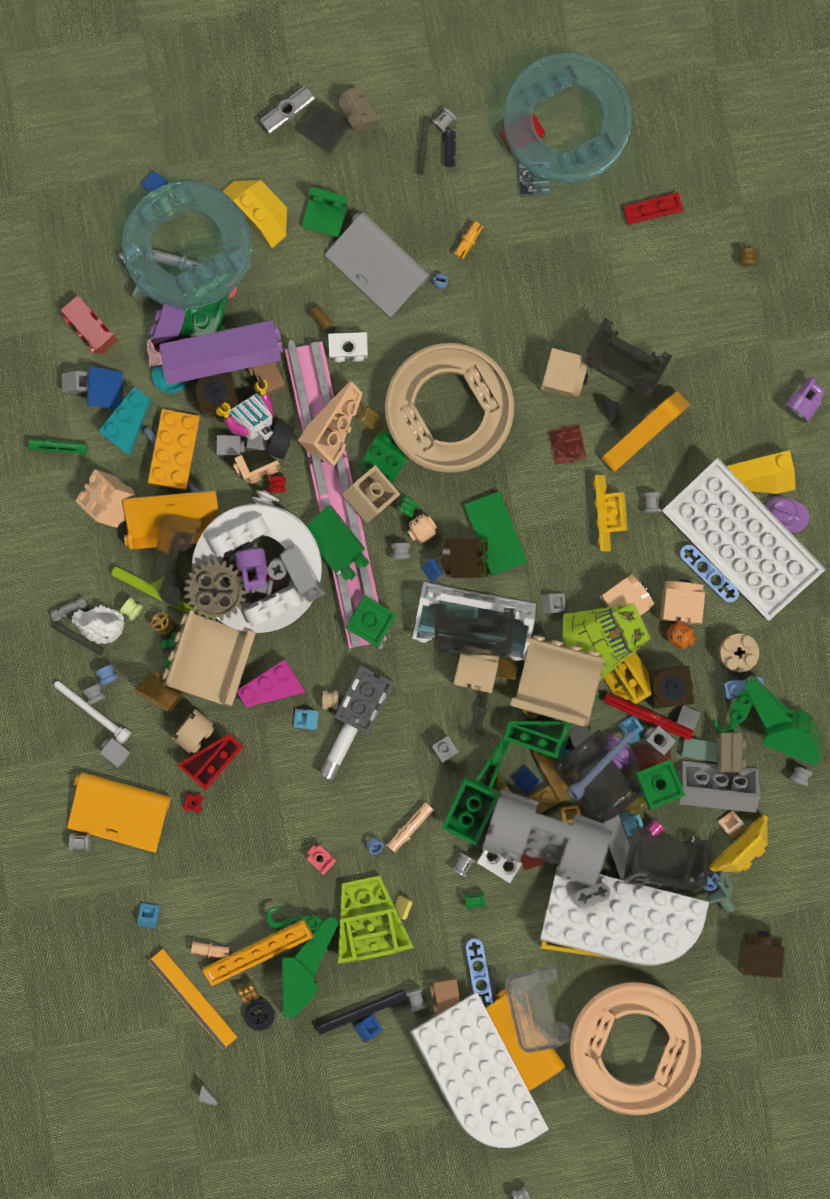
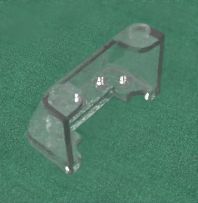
(533, 1009)

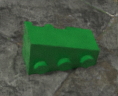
(540, 736)

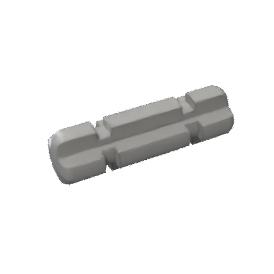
(68, 609)

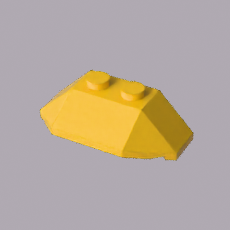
(261, 209)
(630, 680)
(744, 848)

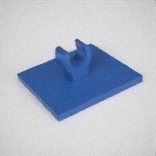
(104, 388)

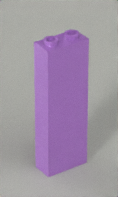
(221, 352)

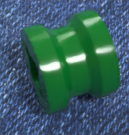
(407, 506)

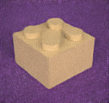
(371, 494)

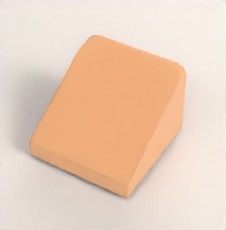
(732, 824)

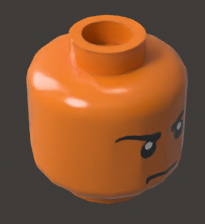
(681, 635)

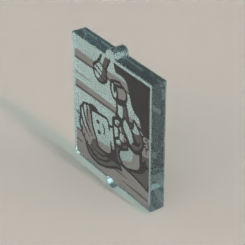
(532, 184)

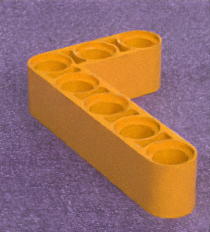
(645, 431)

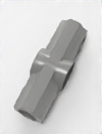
(297, 102)

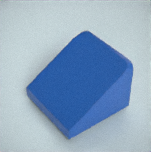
(154, 182)
(432, 570)
(368, 1028)

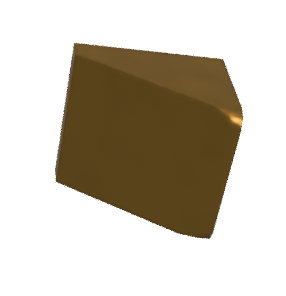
(507, 668)
(568, 813)

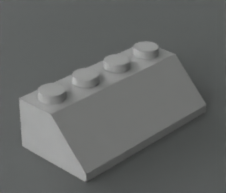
(719, 790)

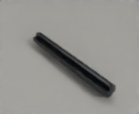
(361, 1011)

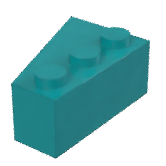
(127, 420)

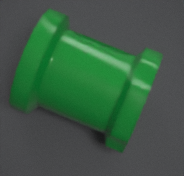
(475, 900)

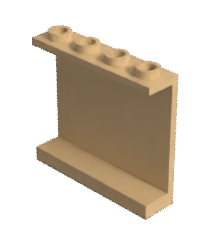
(208, 659)
(559, 681)

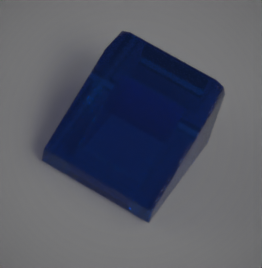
(525, 779)

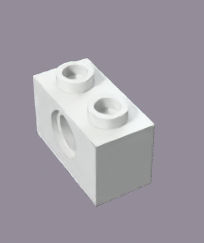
(338, 340)

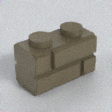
(357, 109)
(730, 753)

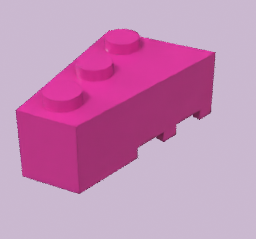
(272, 685)

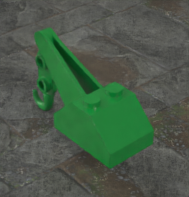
(784, 729)
(475, 801)
(299, 971)

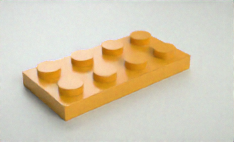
(173, 450)

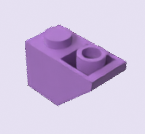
(168, 323)

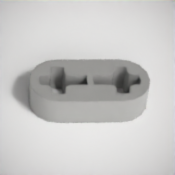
(590, 891)

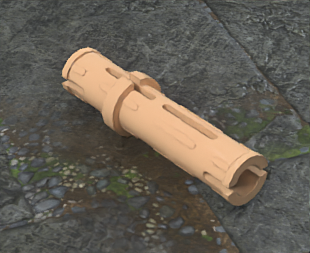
(408, 829)

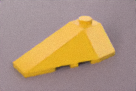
(767, 474)

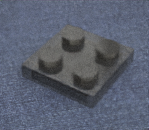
(325, 127)

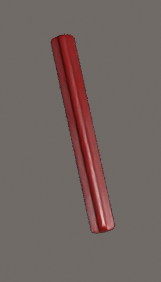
(648, 716)

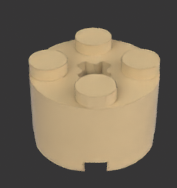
(747, 659)
(192, 731)

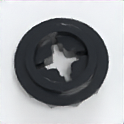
(251, 1019)

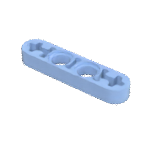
(706, 576)
(479, 975)

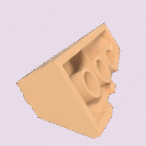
(328, 430)

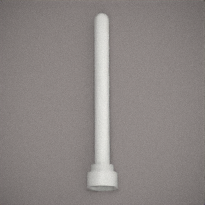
(120, 733)

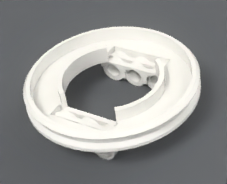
(243, 526)

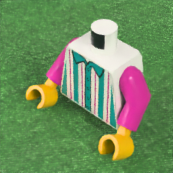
(252, 416)

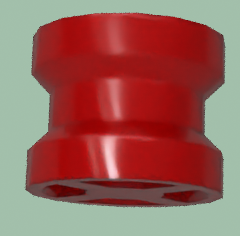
(277, 484)

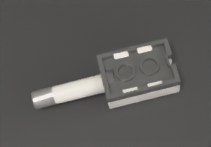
(358, 712)

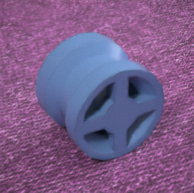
(106, 675)
(712, 881)

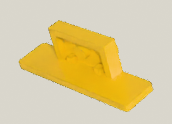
(611, 512)

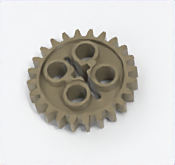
(215, 572)

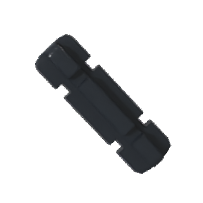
(450, 148)

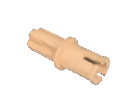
(209, 950)

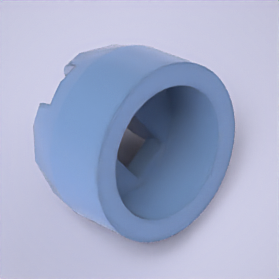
(438, 284)
(374, 841)

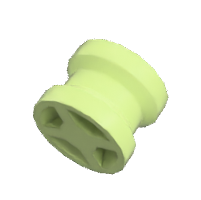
(131, 609)

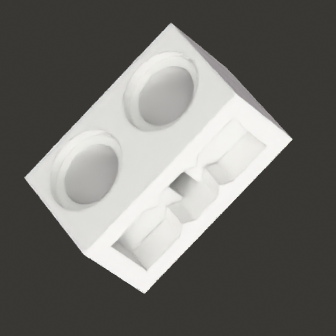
(496, 866)

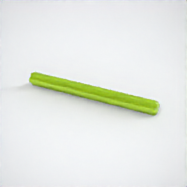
(148, 589)

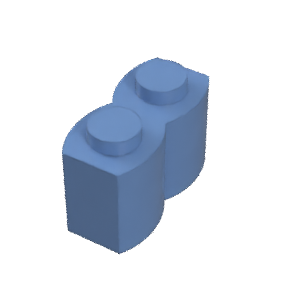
(733, 687)

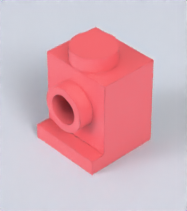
(328, 860)

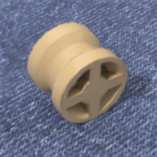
(330, 700)

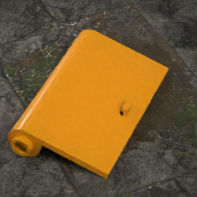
(147, 513)
(129, 811)
(532, 1066)

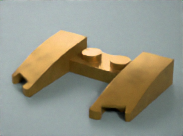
(549, 795)

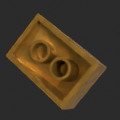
(154, 691)

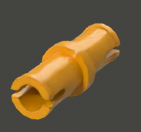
(468, 240)

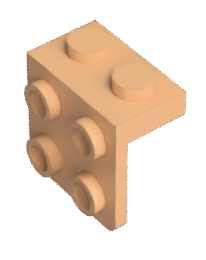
(254, 476)

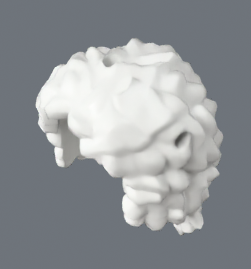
(99, 624)

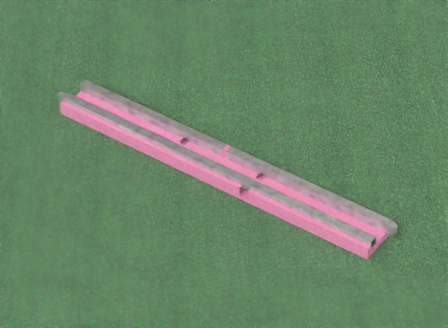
(312, 394)

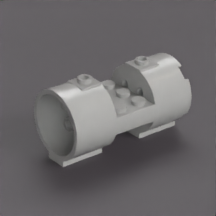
(575, 847)

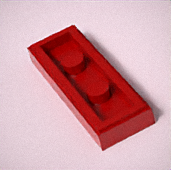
(653, 208)

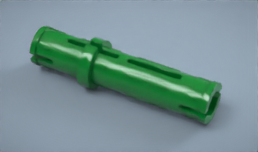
(57, 446)

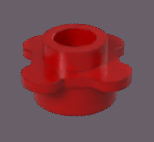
(189, 806)

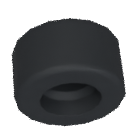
(280, 440)

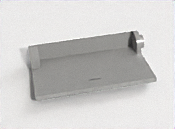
(373, 254)

